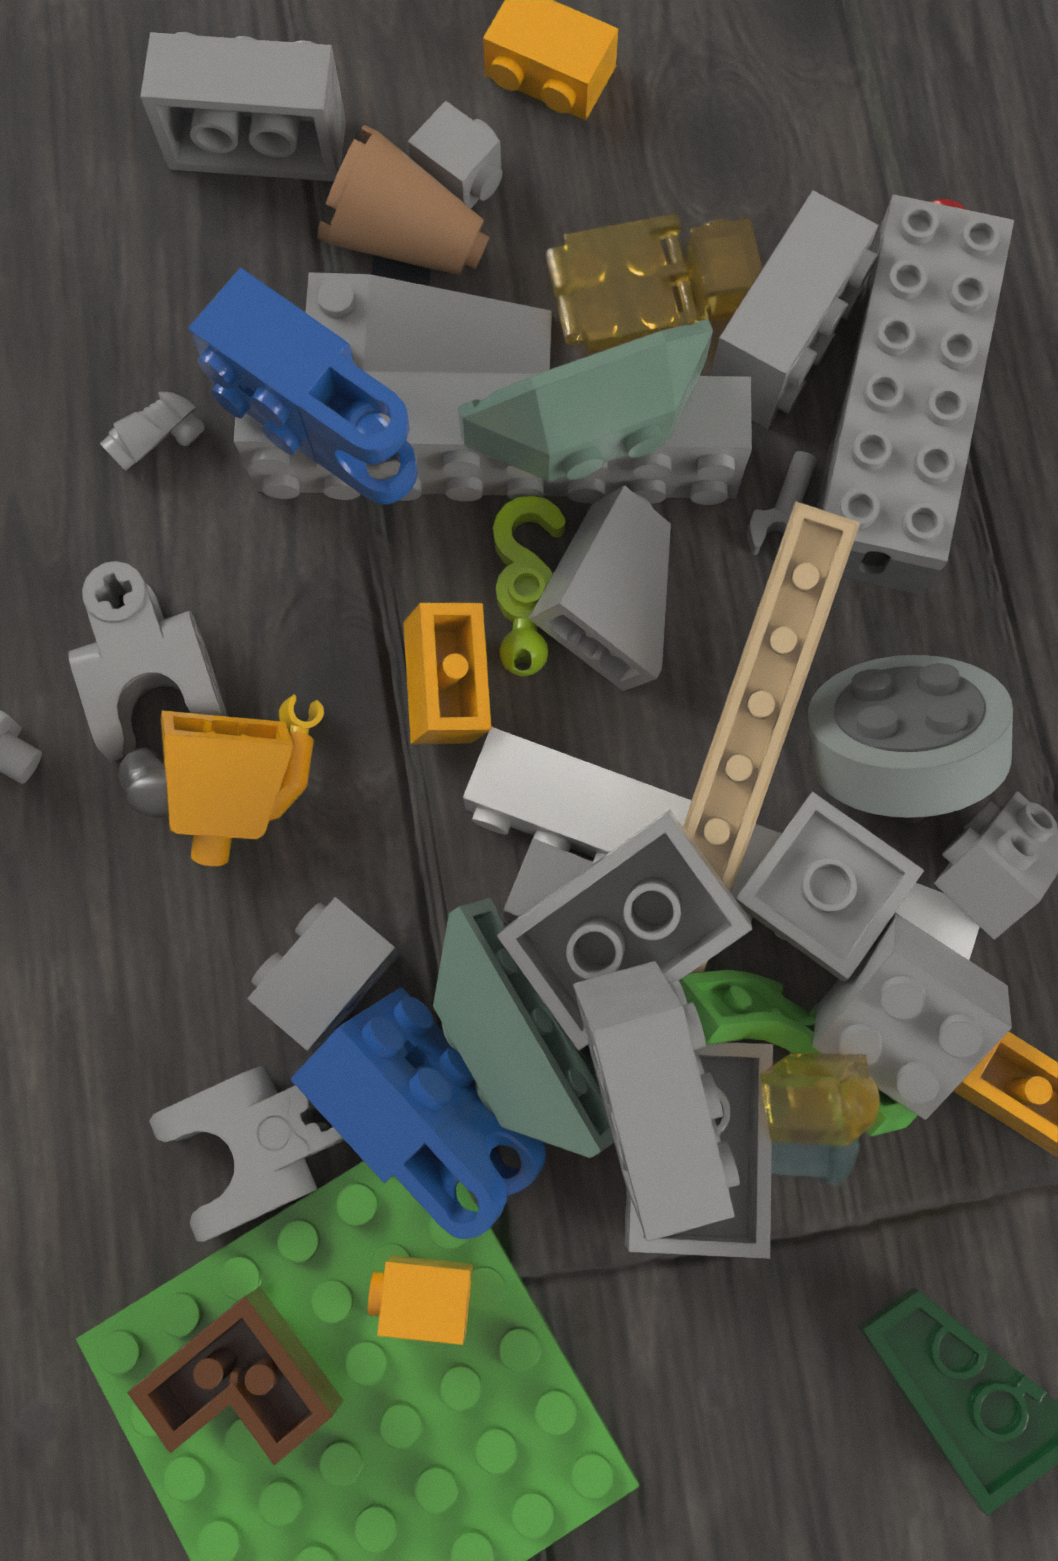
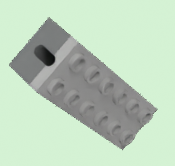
(914, 388)

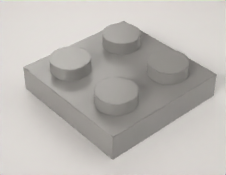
(828, 886)

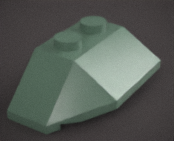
(591, 407)
(512, 1041)

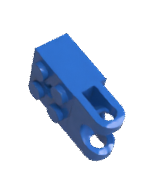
(302, 387)
(416, 1113)

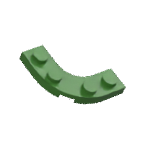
(751, 1006)

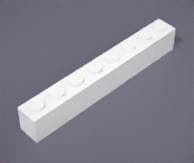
(598, 809)

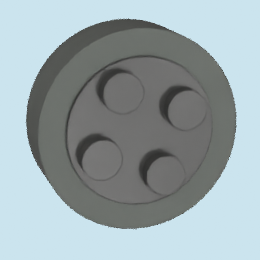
(911, 736)

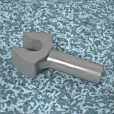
(792, 491)

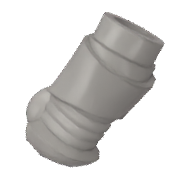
(144, 430)

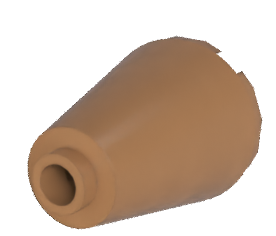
(400, 211)

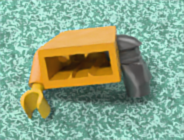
(221, 775)

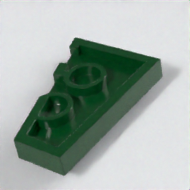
(973, 1403)

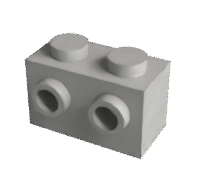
(1002, 863)

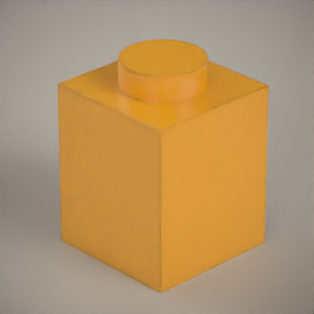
(421, 1299)

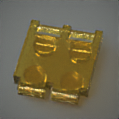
(618, 283)

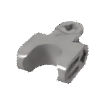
(135, 654)
(268, 1141)

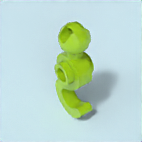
(523, 580)

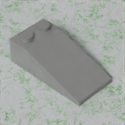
(428, 328)

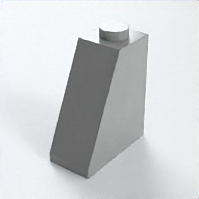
(612, 590)

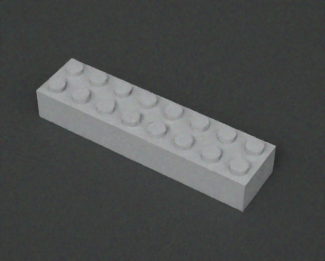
(698, 462)

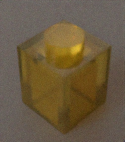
(723, 265)
(819, 1098)

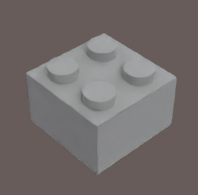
(915, 1015)

